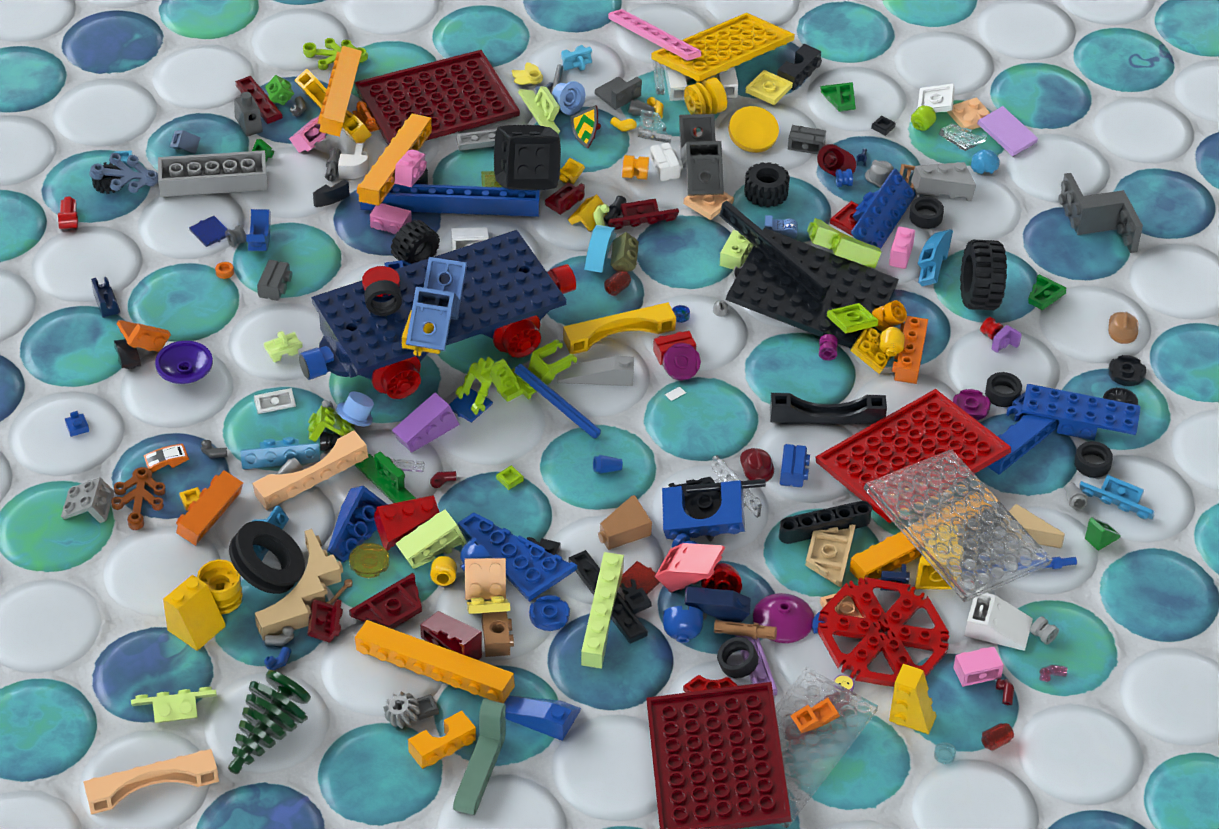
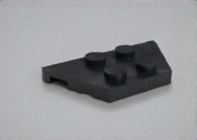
(701, 504)

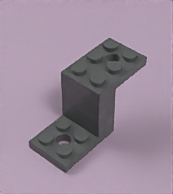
(701, 154)
(1100, 212)

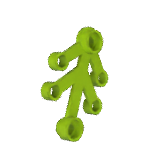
(310, 51)

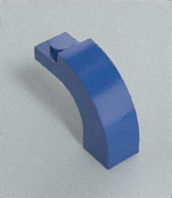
(259, 230)

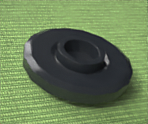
(1121, 395)

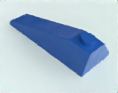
(354, 522)
(542, 715)

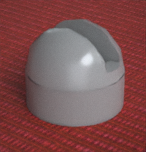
(718, 311)

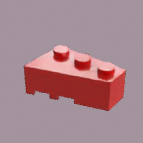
(402, 518)

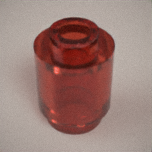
(617, 283)
(997, 736)

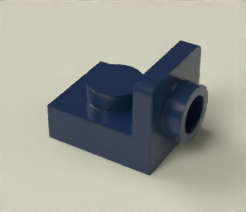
(899, 577)

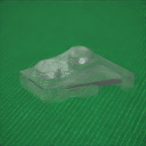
(652, 127)
(962, 137)

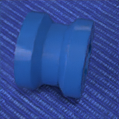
(844, 177)

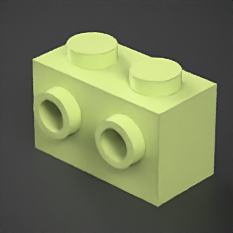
(735, 251)

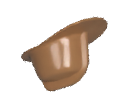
(1123, 327)

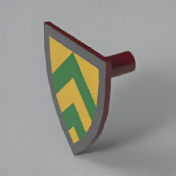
(585, 125)

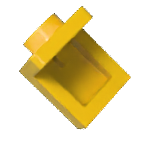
(571, 171)

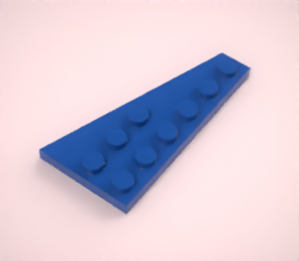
(527, 564)

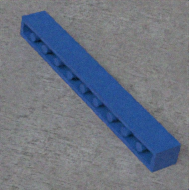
(462, 200)

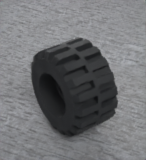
(766, 184)
(415, 242)

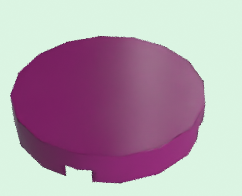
(681, 361)
(973, 403)

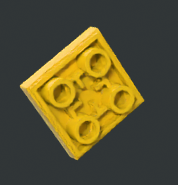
(868, 349)

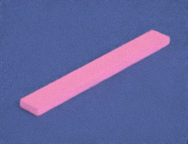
(654, 34)

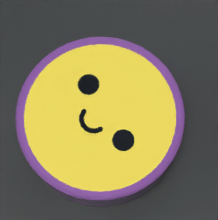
(845, 681)

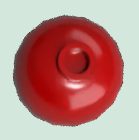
(724, 578)

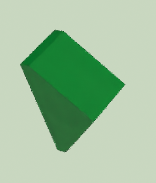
(1100, 534)

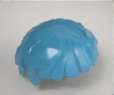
(985, 161)

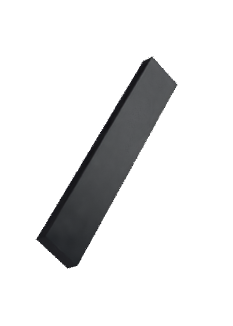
(621, 614)

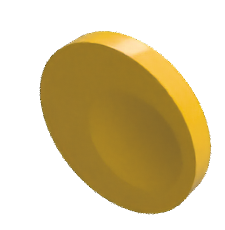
(753, 129)

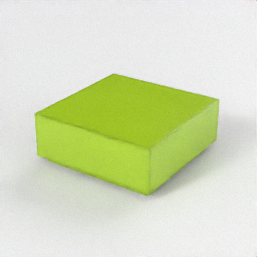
(510, 477)

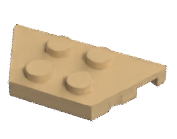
(830, 553)

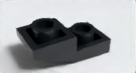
(330, 195)
(127, 355)

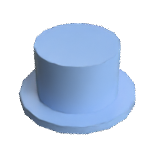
(569, 97)
(356, 409)

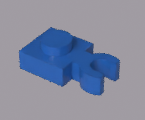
(1016, 407)

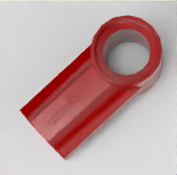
(68, 216)

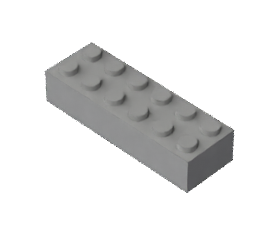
(212, 173)

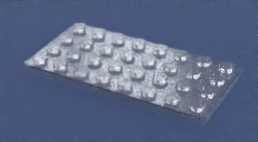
(813, 754)

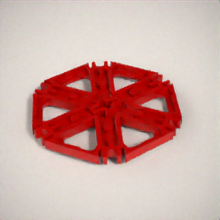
(869, 628)

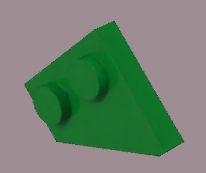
(840, 95)
(1045, 292)

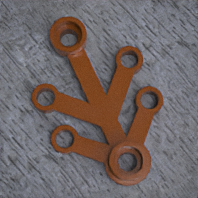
(140, 476)

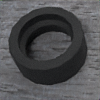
(925, 221)
(383, 308)
(1004, 379)
(1089, 469)
(733, 645)

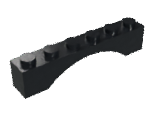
(791, 409)

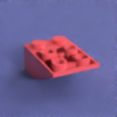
(688, 565)

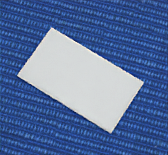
(675, 393)

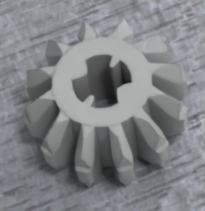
(401, 710)

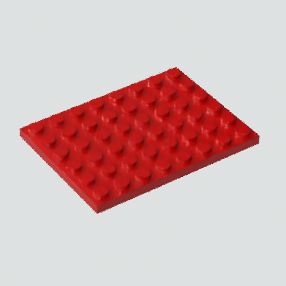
(907, 437)

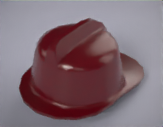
(834, 158)
(757, 464)

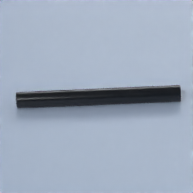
(717, 486)

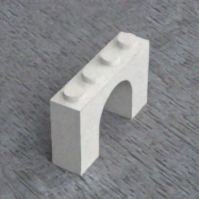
(677, 83)

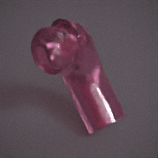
(1046, 672)

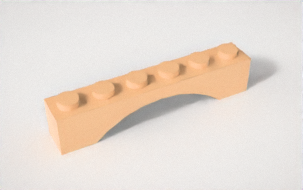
(280, 487)
(192, 769)

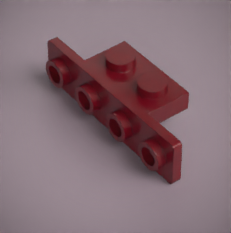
(642, 212)

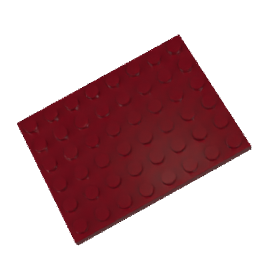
(452, 91)
(718, 758)

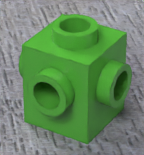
(279, 90)

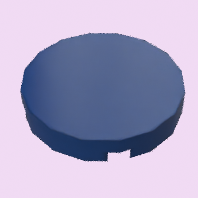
(549, 613)

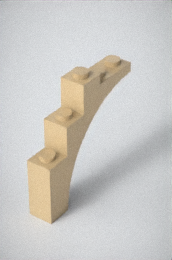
(295, 606)

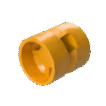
(635, 167)
(890, 315)

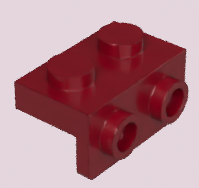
(565, 198)
(324, 620)

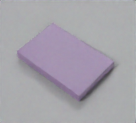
(1007, 131)

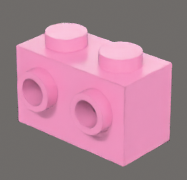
(307, 136)
(410, 168)
(978, 666)

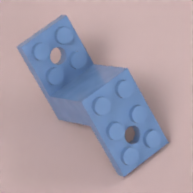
(436, 303)

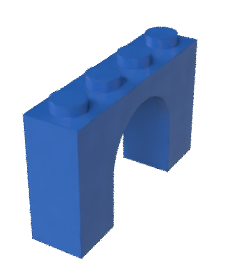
(727, 519)

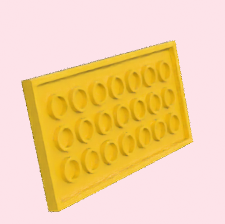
(726, 46)

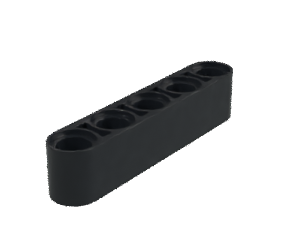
(801, 526)

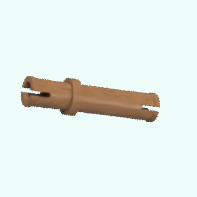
(741, 629)

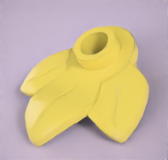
(529, 75)

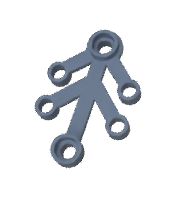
(146, 177)

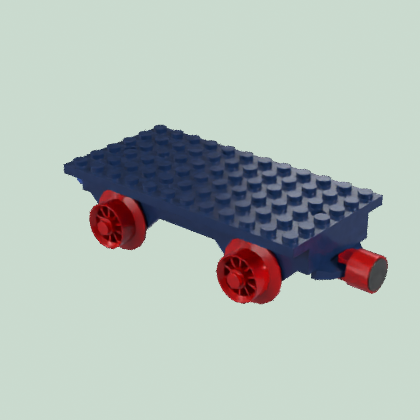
(501, 298)

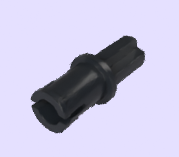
(615, 209)

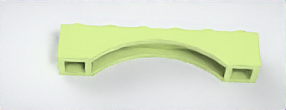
(601, 610)

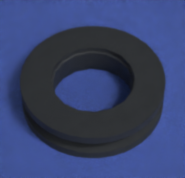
(254, 570)

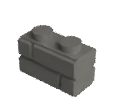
(806, 139)
(274, 280)

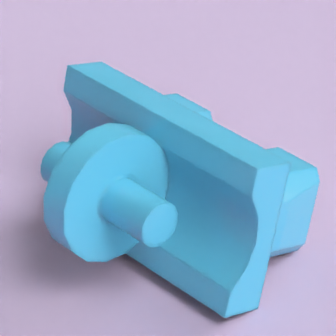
(578, 58)

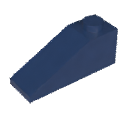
(719, 603)

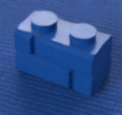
(793, 465)

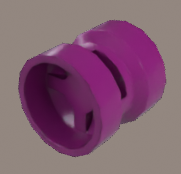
(828, 347)

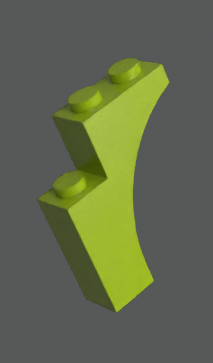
(842, 244)

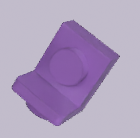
(1004, 337)

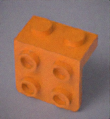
(143, 335)

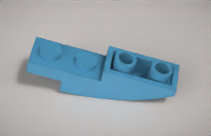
(931, 256)

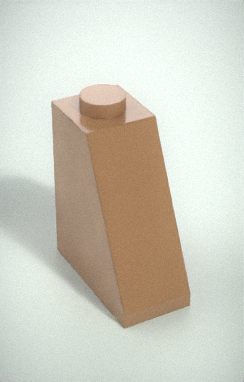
(625, 524)

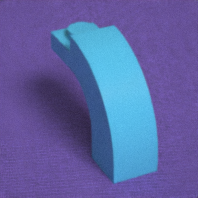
(599, 248)

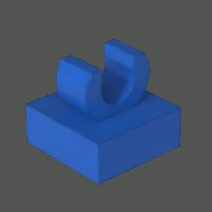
(76, 424)

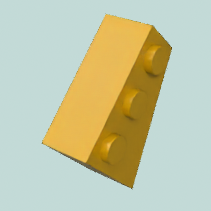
(911, 702)

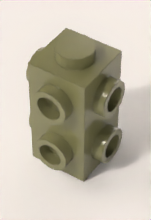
(624, 253)

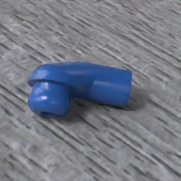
(276, 663)

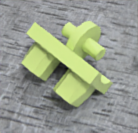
(282, 345)

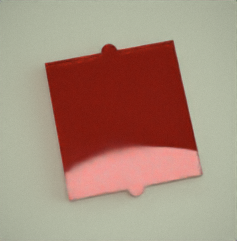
(642, 575)

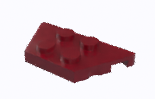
(391, 605)

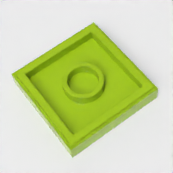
(852, 318)

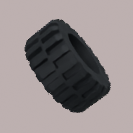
(983, 275)

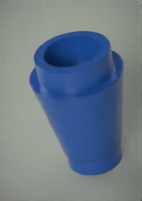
(606, 464)

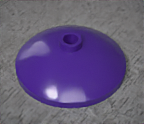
(184, 362)

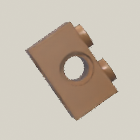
(496, 634)

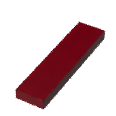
(268, 110)

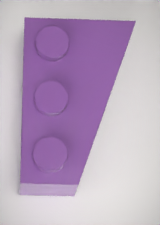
(426, 423)

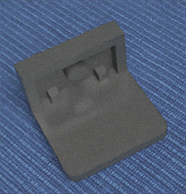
(619, 92)

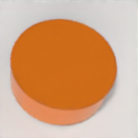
(224, 270)

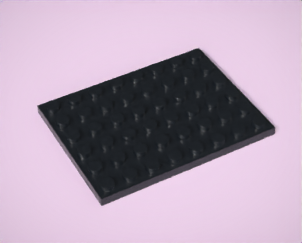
(774, 293)

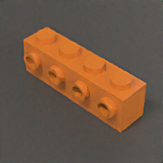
(909, 360)
(209, 507)

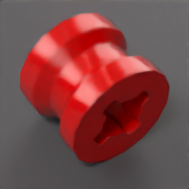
(990, 327)

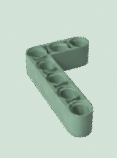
(484, 757)

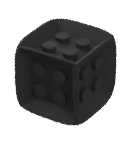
(527, 157)

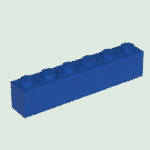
(1022, 438)

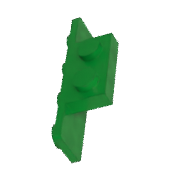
(385, 477)

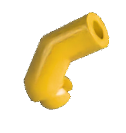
(624, 125)

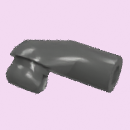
(299, 108)
(213, 452)

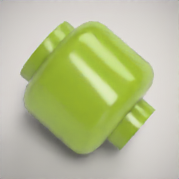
(923, 118)

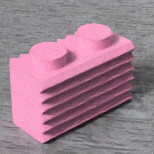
(389, 218)
(902, 247)

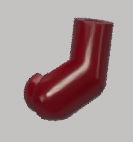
(441, 477)
(1008, 690)

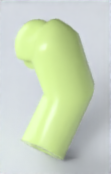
(600, 213)

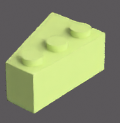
(431, 539)

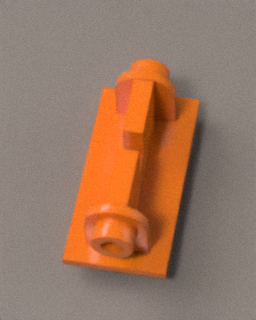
(365, 117)

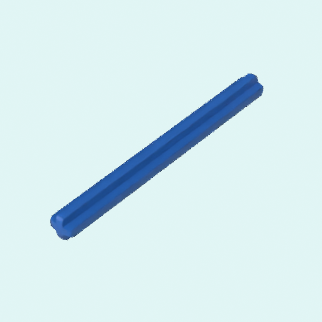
(557, 401)

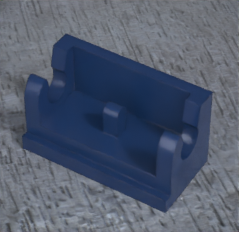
(105, 298)

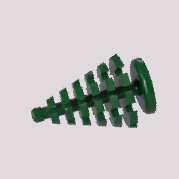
(268, 715)

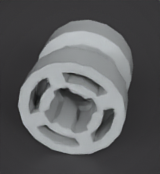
(1044, 630)

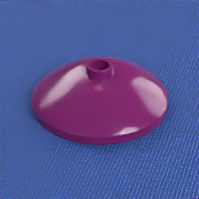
(787, 613)

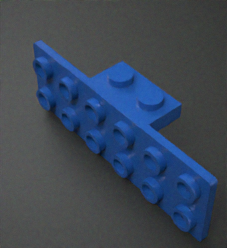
(882, 210)
(1080, 413)

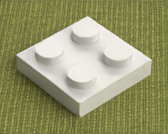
(937, 97)

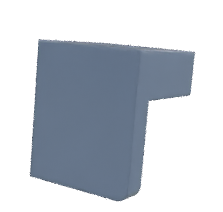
(185, 141)

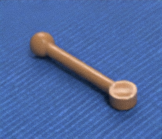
(347, 584)

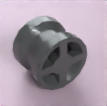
(235, 236)

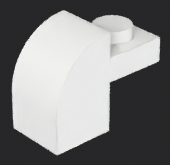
(354, 165)

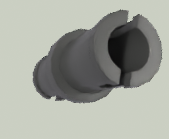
(332, 164)

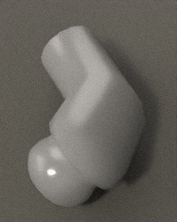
(282, 639)

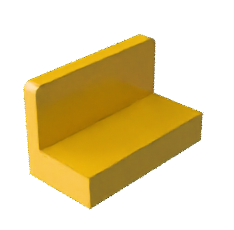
(585, 212)

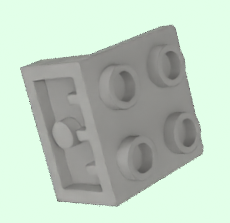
(90, 496)

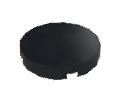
(1127, 370)

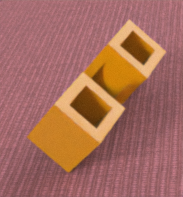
(430, 749)

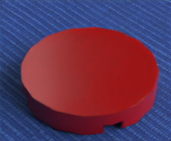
(380, 273)

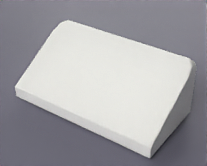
(274, 401)

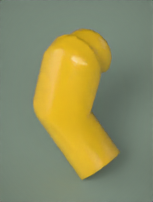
(658, 106)

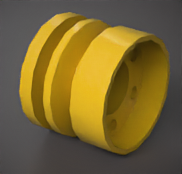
(706, 97)
(223, 583)

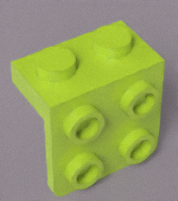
(330, 419)

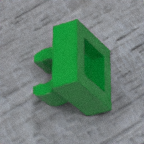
(260, 145)

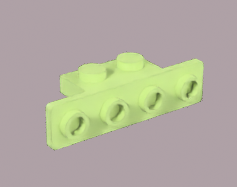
(542, 106)
(176, 706)

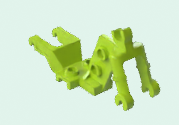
(506, 381)

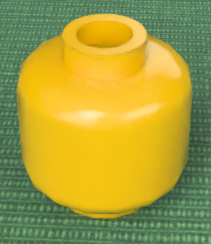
(892, 341)
(443, 571)

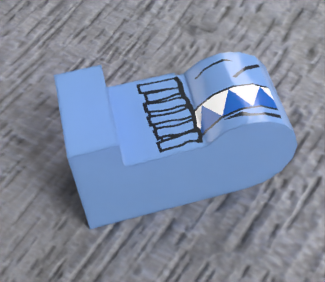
(785, 227)

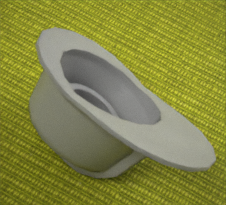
(878, 172)

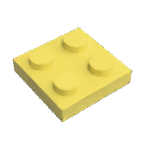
(768, 87)
(496, 604)

